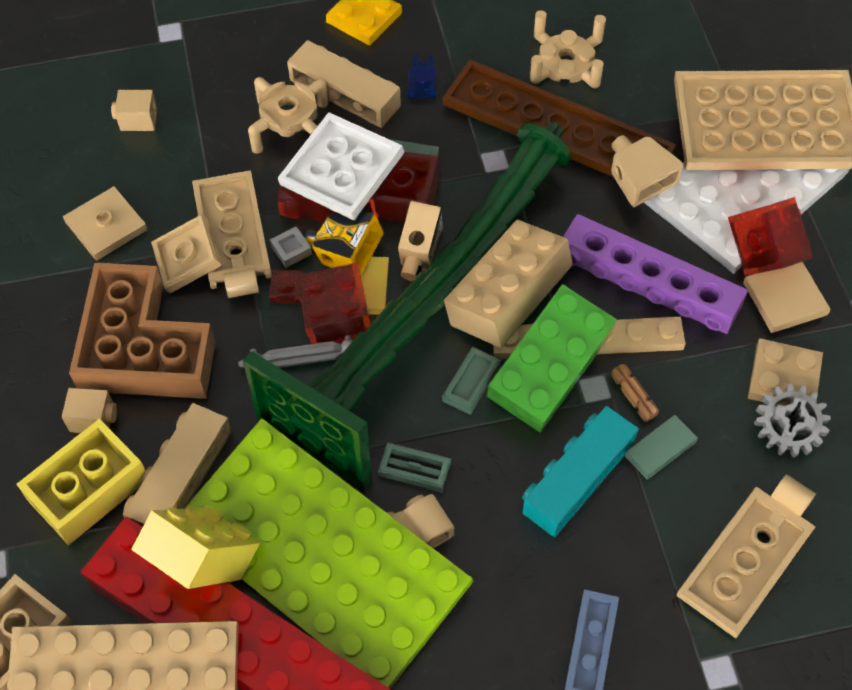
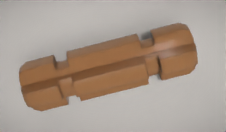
(635, 392)

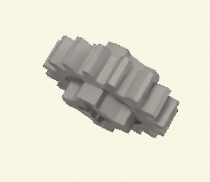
(804, 422)

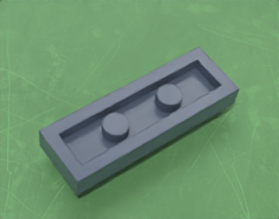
(592, 641)

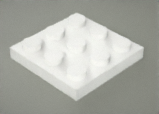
(341, 165)

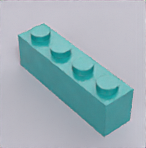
(579, 470)

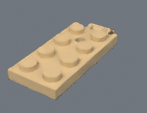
(236, 224)
(740, 568)

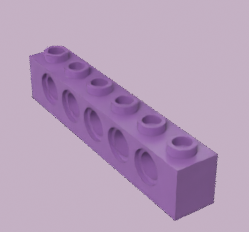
(666, 272)

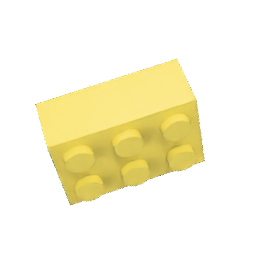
(83, 481)
(196, 546)

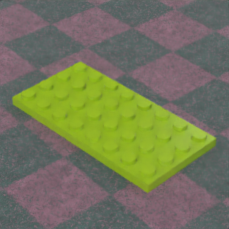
(333, 555)

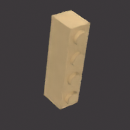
(346, 83)
(180, 464)

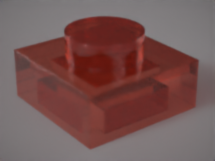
(284, 286)

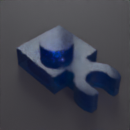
(422, 78)

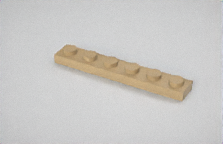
(627, 337)

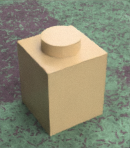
(135, 110)
(86, 407)

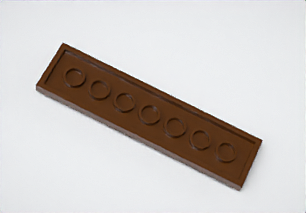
(511, 103)

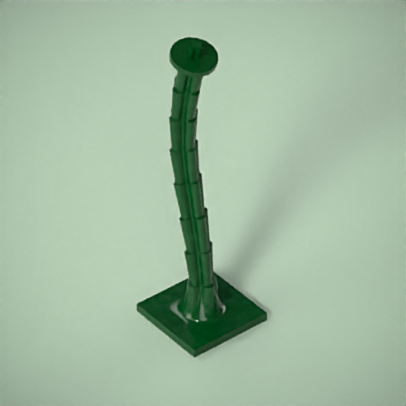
(321, 413)

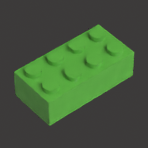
(551, 358)

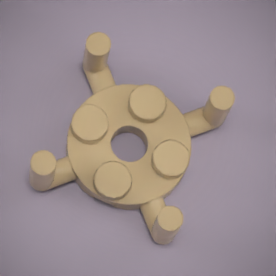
(567, 43)
(286, 122)

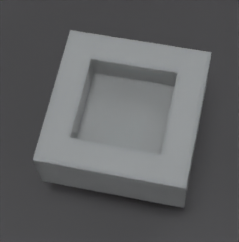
(291, 247)

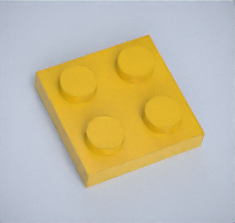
(364, 18)

